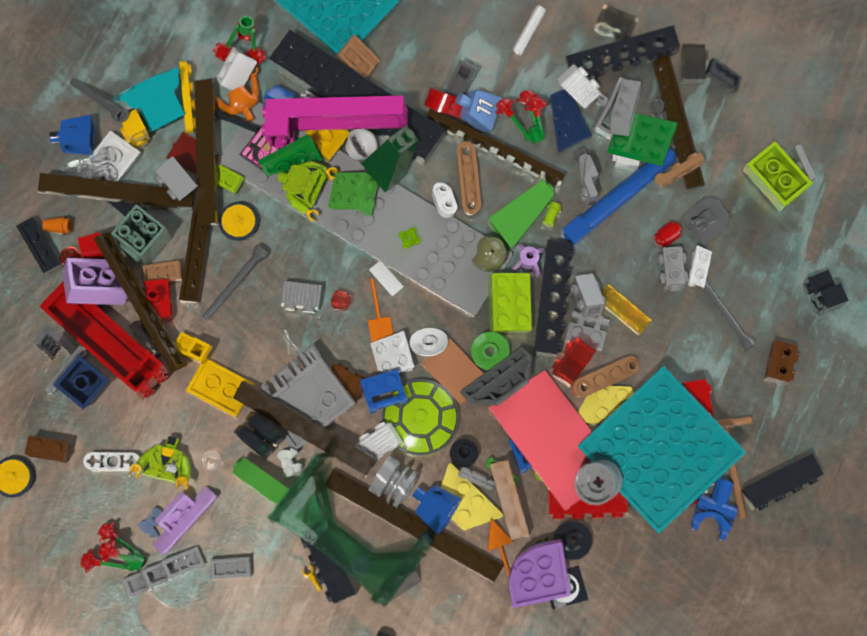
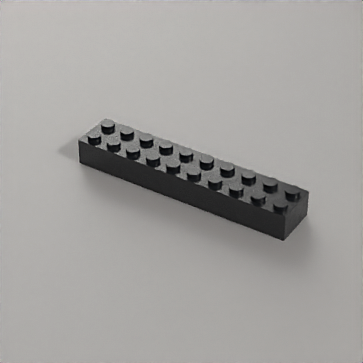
(331, 78)

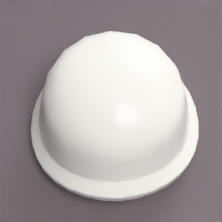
(360, 144)

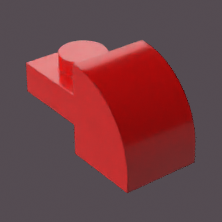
(442, 102)

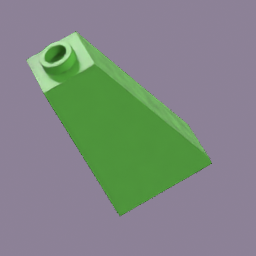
(518, 216)
(259, 480)

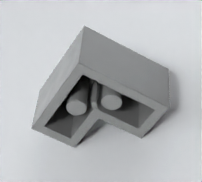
(174, 178)

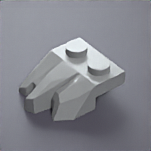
(588, 177)

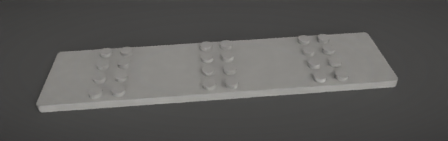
(437, 263)

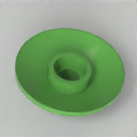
(480, 345)

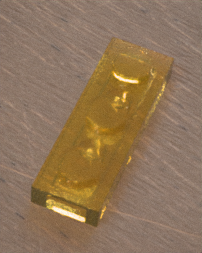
(624, 310)

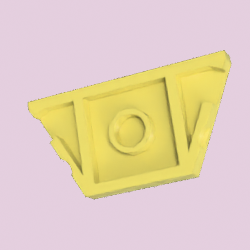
(603, 403)
(474, 507)

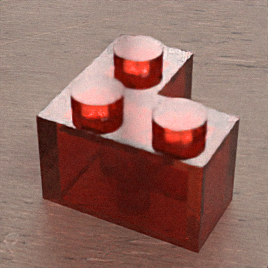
(574, 361)

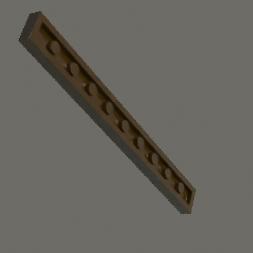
(413, 525)

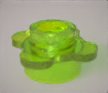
(409, 233)

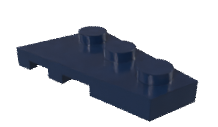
(568, 122)

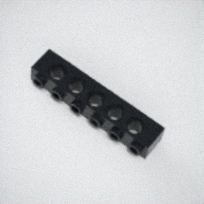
(666, 36)
(554, 250)

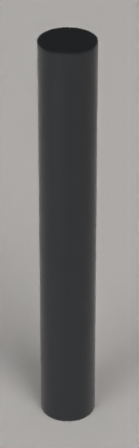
(236, 121)

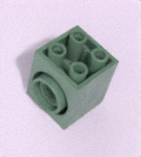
(141, 236)

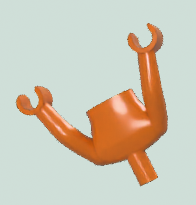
(241, 100)

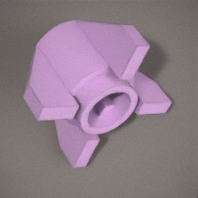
(528, 263)

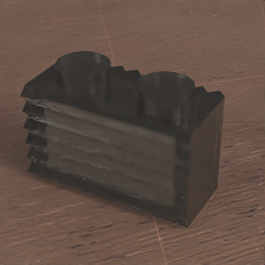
(693, 63)

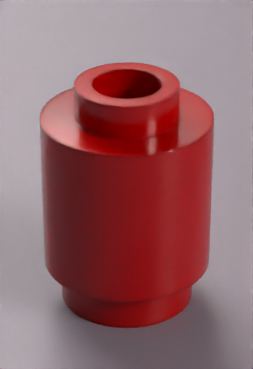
(667, 234)

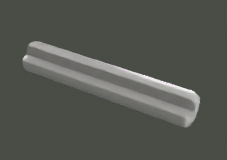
(49, 387)

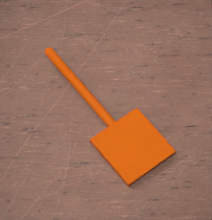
(379, 327)

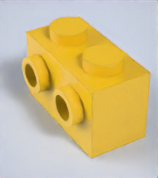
(134, 130)

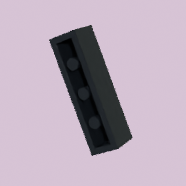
(781, 482)
(335, 578)

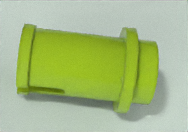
(551, 214)

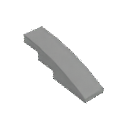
(163, 572)

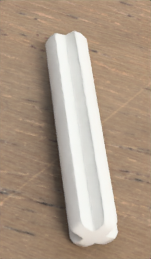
(529, 30)

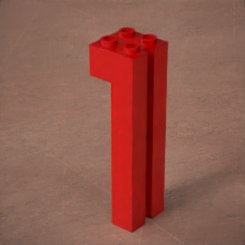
(107, 343)

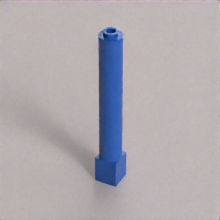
(612, 201)

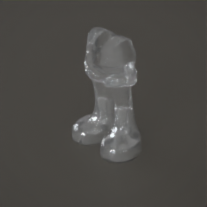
(107, 169)

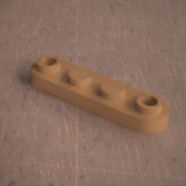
(468, 178)
(604, 376)

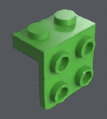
(353, 192)

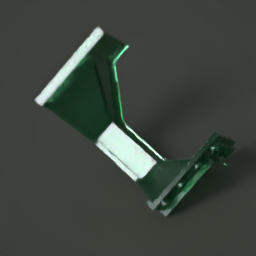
(308, 514)

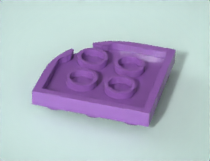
(539, 575)

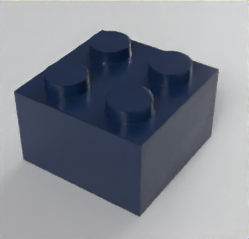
(80, 381)

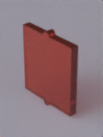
(185, 152)

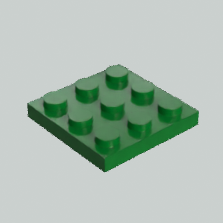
(647, 140)

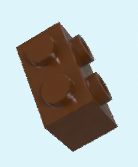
(781, 363)

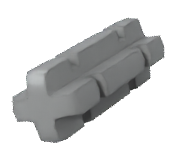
(476, 478)

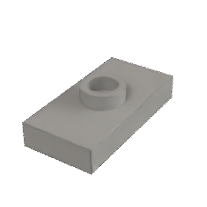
(802, 161)
(230, 568)

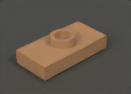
(164, 270)

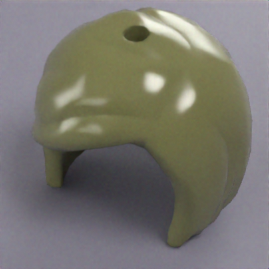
(485, 259)

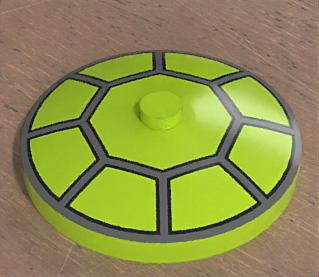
(426, 420)

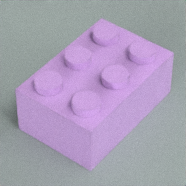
(91, 282)

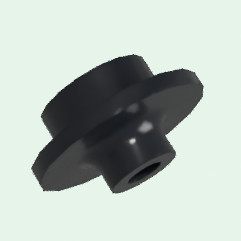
(581, 533)

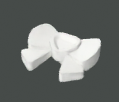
(289, 468)

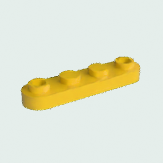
(186, 89)

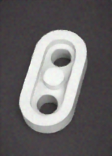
(444, 198)

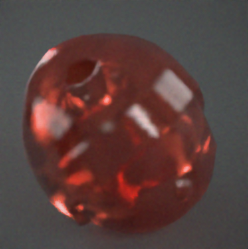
(69, 252)
(340, 300)

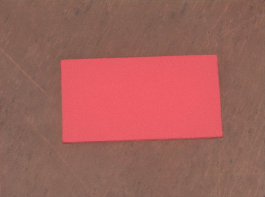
(546, 434)

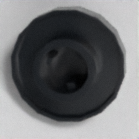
(463, 453)

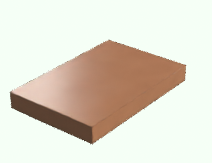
(452, 370)

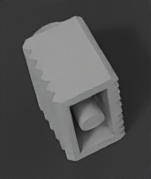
(300, 296)

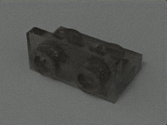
(142, 334)

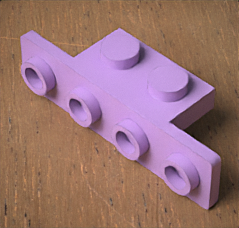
(180, 516)

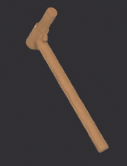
(728, 425)

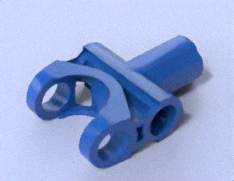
(716, 508)

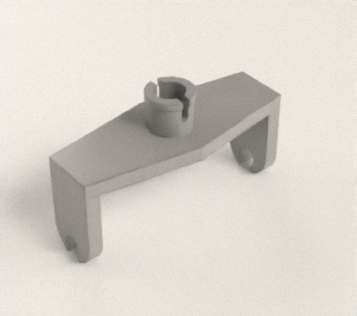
(605, 103)

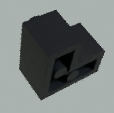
(824, 293)

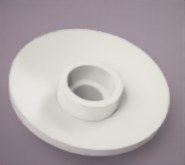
(428, 342)

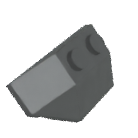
(501, 380)

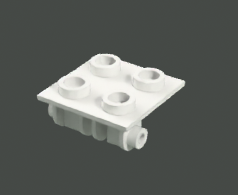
(392, 354)

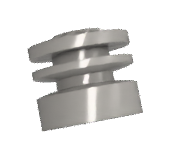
(393, 481)
(593, 491)

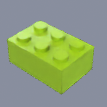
(777, 176)
(509, 302)

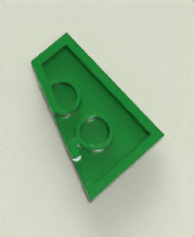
(295, 153)

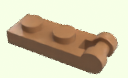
(679, 170)

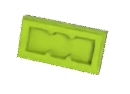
(229, 179)

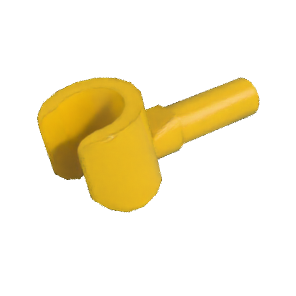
(312, 578)

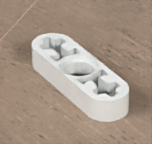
(98, 456)

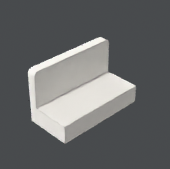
(235, 69)

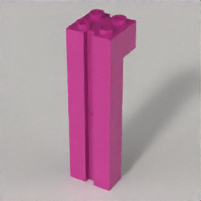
(333, 113)

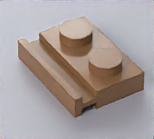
(358, 57)

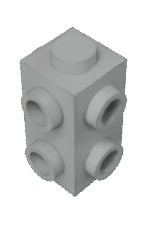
(673, 271)
(588, 295)

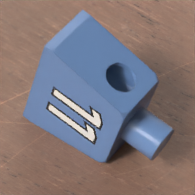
(478, 109)

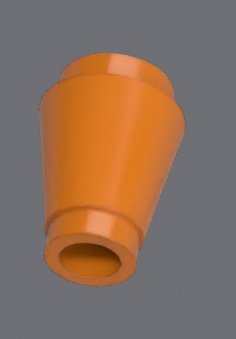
(58, 225)

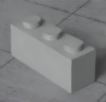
(625, 107)

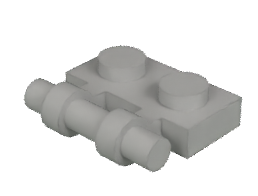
(591, 336)

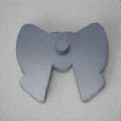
(147, 525)

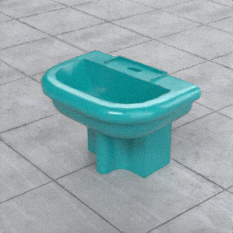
(153, 99)

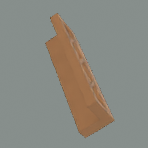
(510, 499)

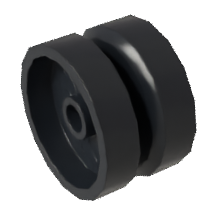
(260, 433)

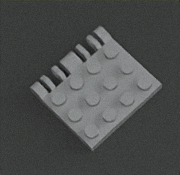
(311, 393)

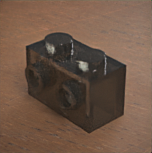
(615, 23)

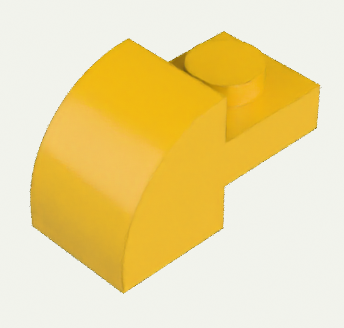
(193, 348)

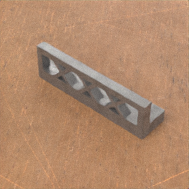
(51, 342)

